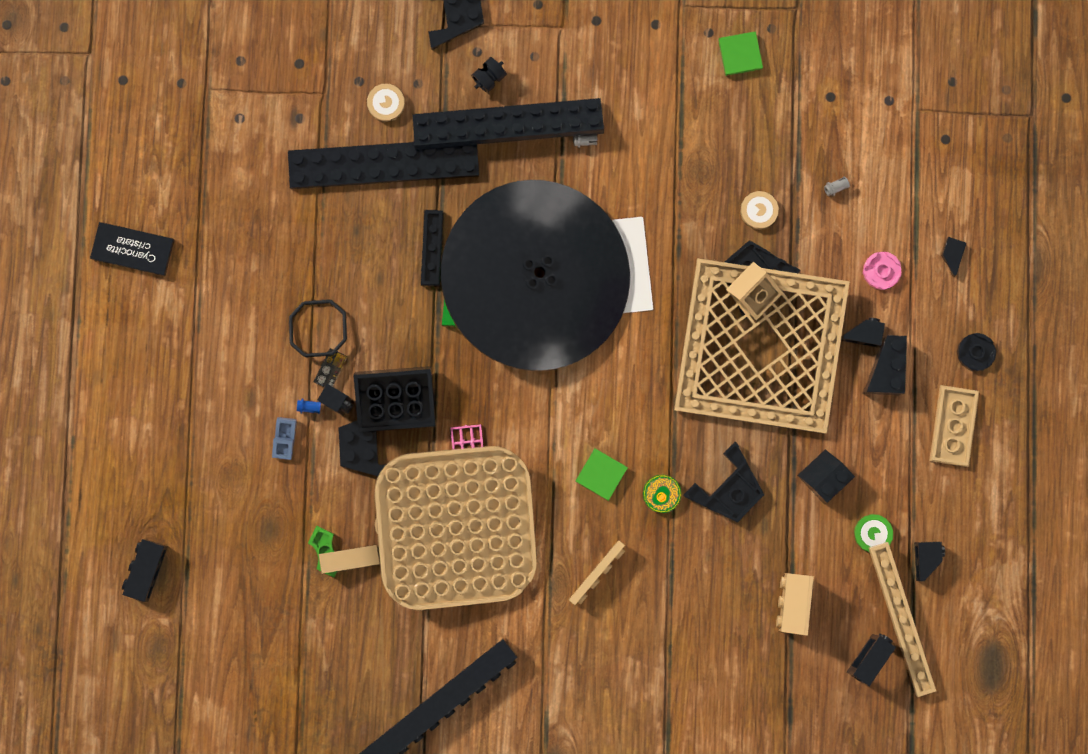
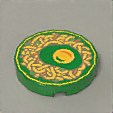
(662, 493)

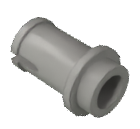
(585, 140)
(836, 186)

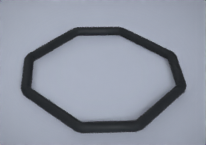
(324, 353)

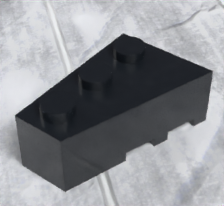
(889, 368)

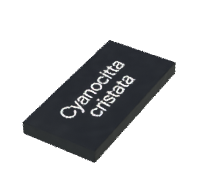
(132, 249)

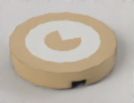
(385, 102)
(759, 210)

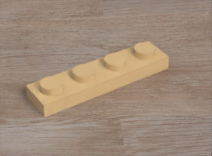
(592, 580)

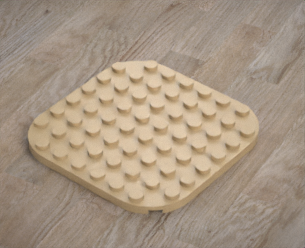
(455, 527)

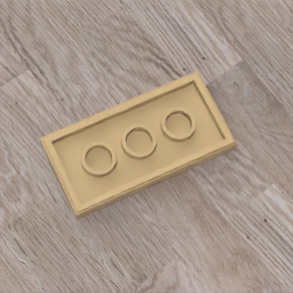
(954, 426)

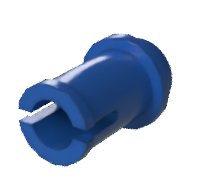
(308, 406)

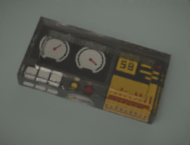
(330, 369)

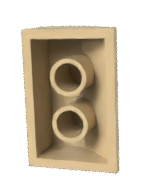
(795, 603)

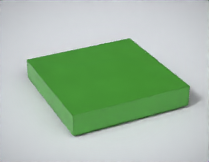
(740, 53)
(601, 474)

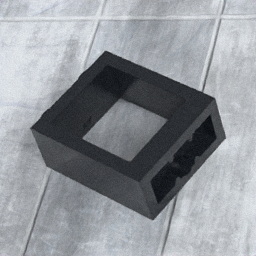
(871, 659)

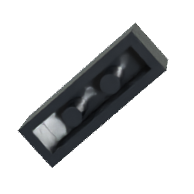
(336, 400)
(144, 570)

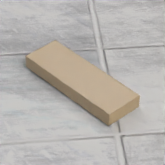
(348, 559)

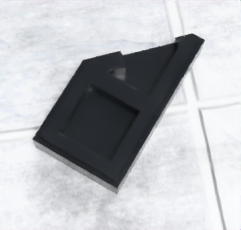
(953, 254)

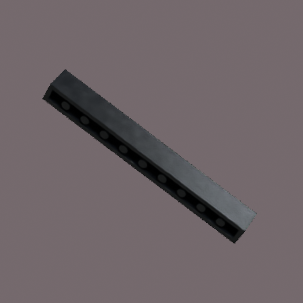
(444, 701)

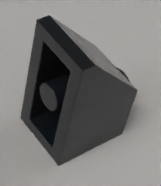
(866, 333)
(927, 558)

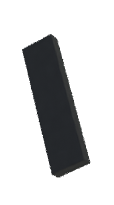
(432, 248)

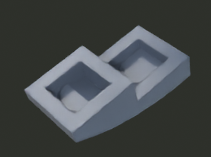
(284, 438)

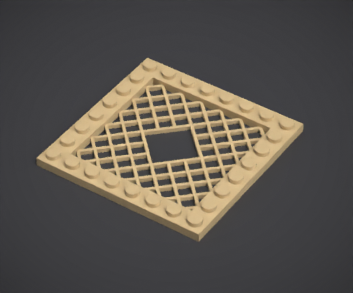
(826, 363)

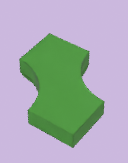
(322, 543)

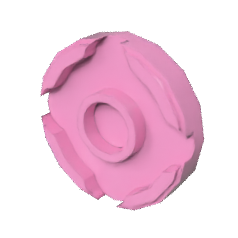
(882, 270)

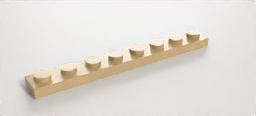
(902, 619)

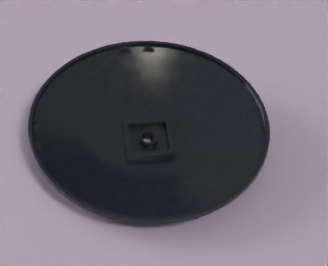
(493, 283)

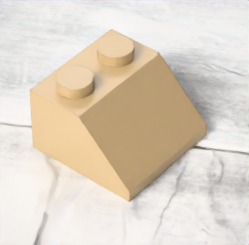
(754, 290)

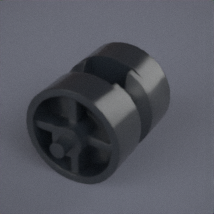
(491, 72)

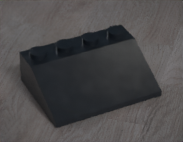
(394, 399)

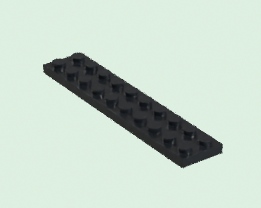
(508, 123)
(379, 164)

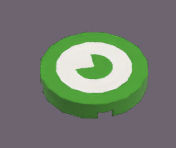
(873, 531)

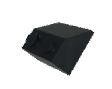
(826, 476)

